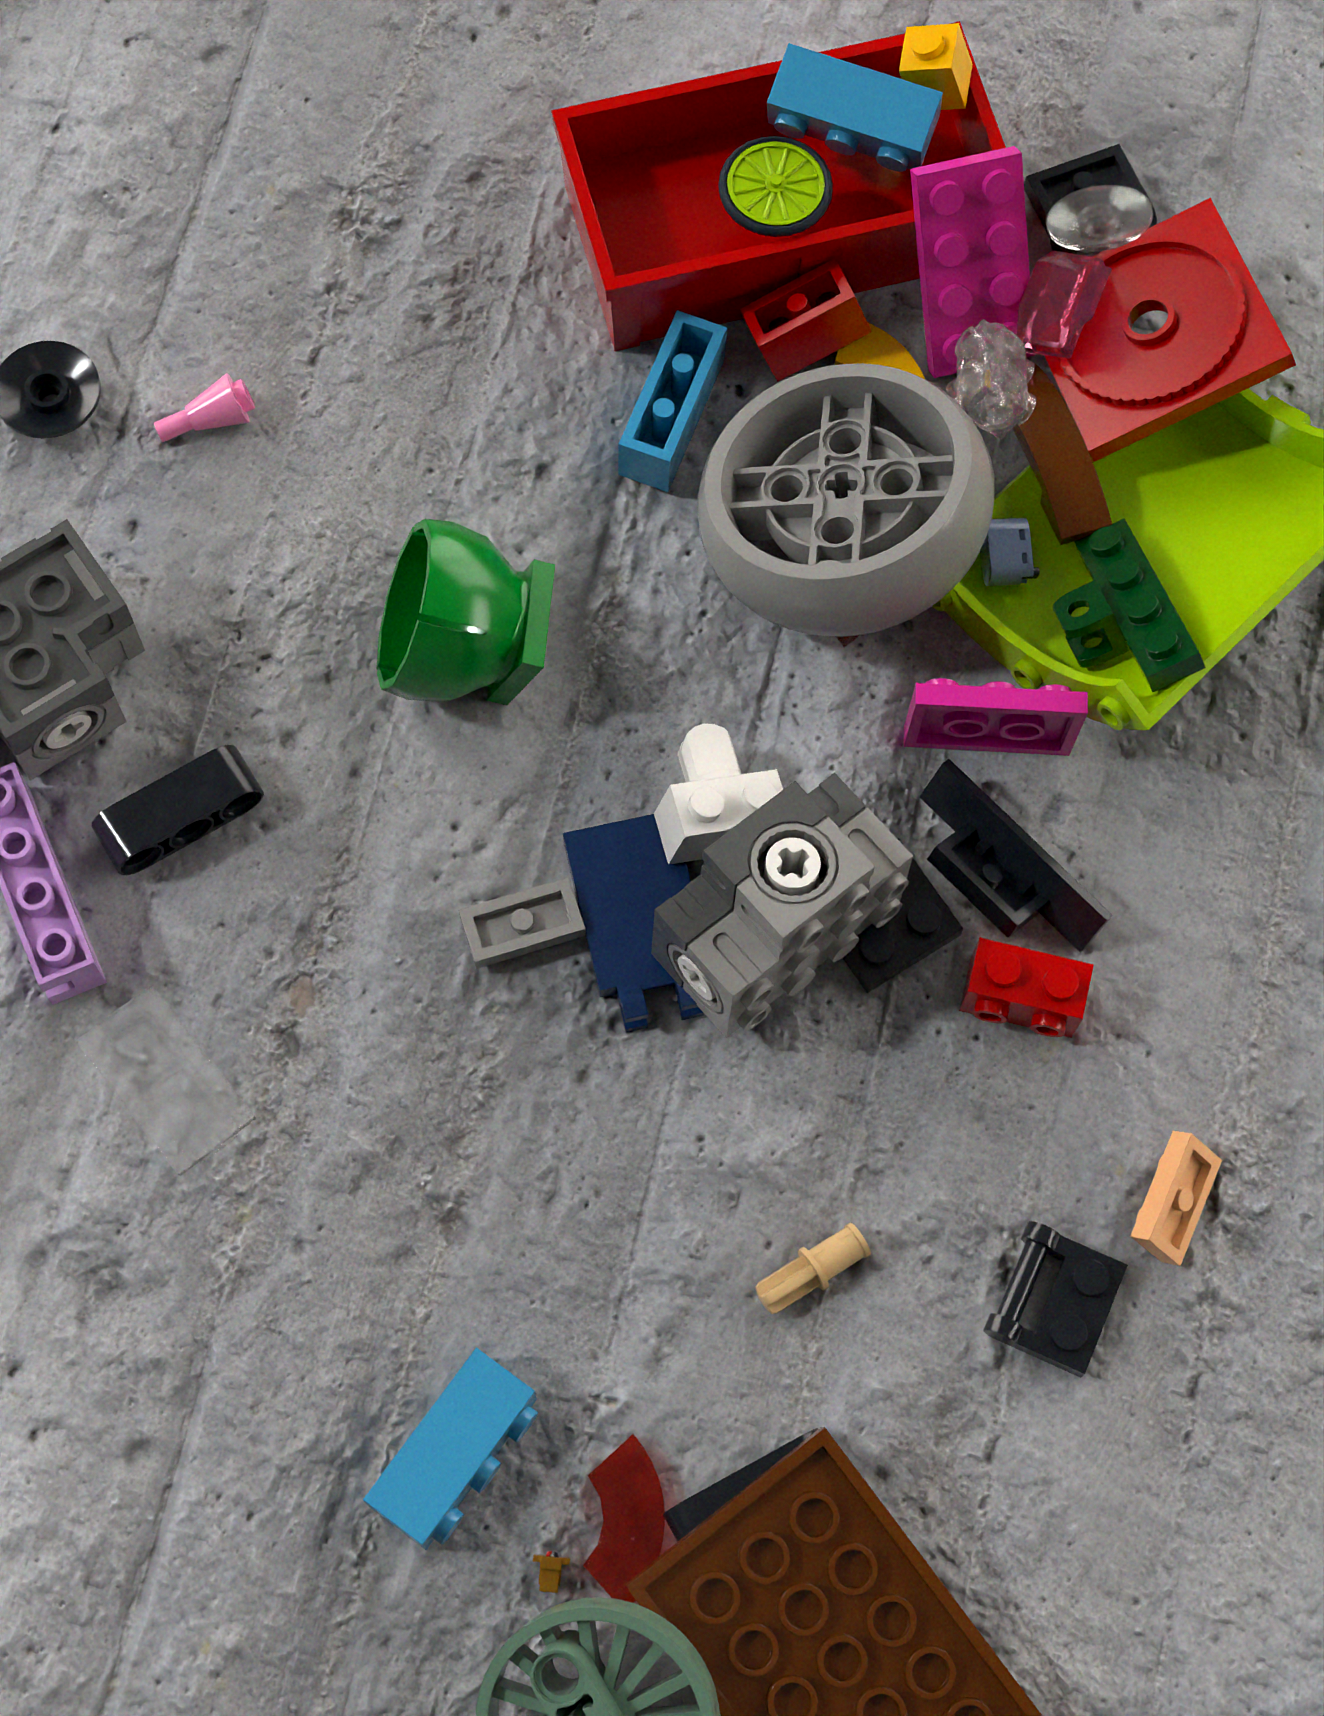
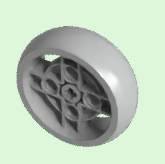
(846, 499)

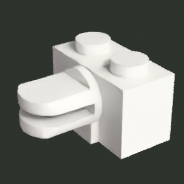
(712, 796)

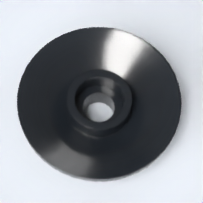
(45, 370)

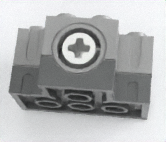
(57, 642)
(779, 901)

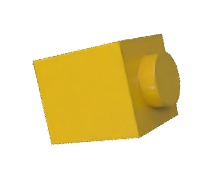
(938, 60)

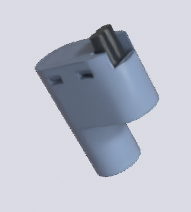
(1007, 553)

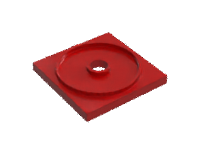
(1208, 349)

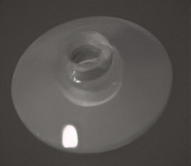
(1099, 218)

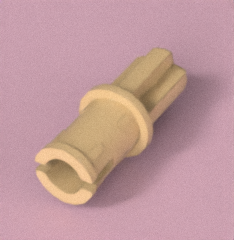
(812, 1269)

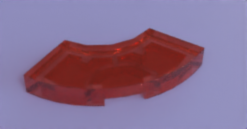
(631, 1518)

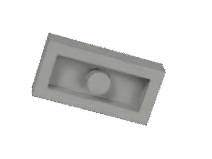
(522, 922)

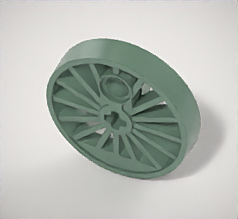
(595, 1687)

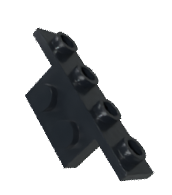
(1004, 866)

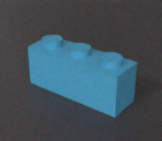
(853, 108)
(672, 401)
(453, 1450)

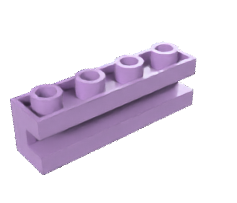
(41, 897)

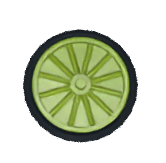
(775, 186)

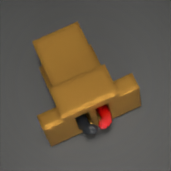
(550, 1570)

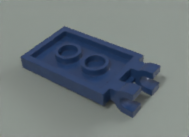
(618, 884)

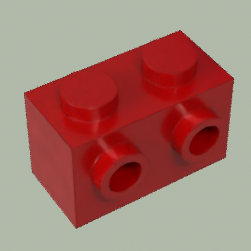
(806, 320)
(1026, 988)

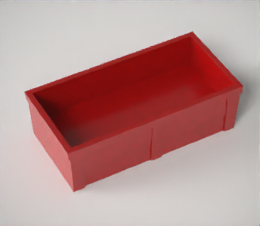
(652, 212)

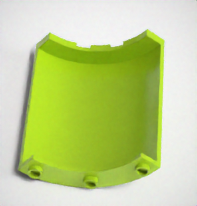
(1223, 516)

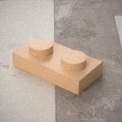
(1176, 1198)

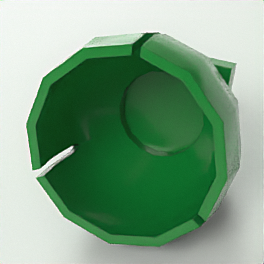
(461, 618)

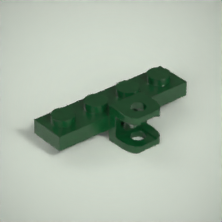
(1126, 608)

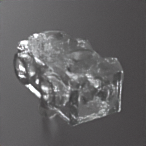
(994, 377)

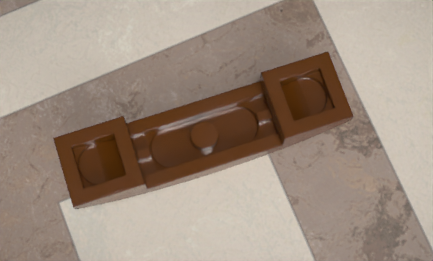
(1061, 465)

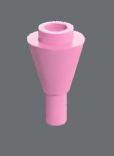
(218, 406)

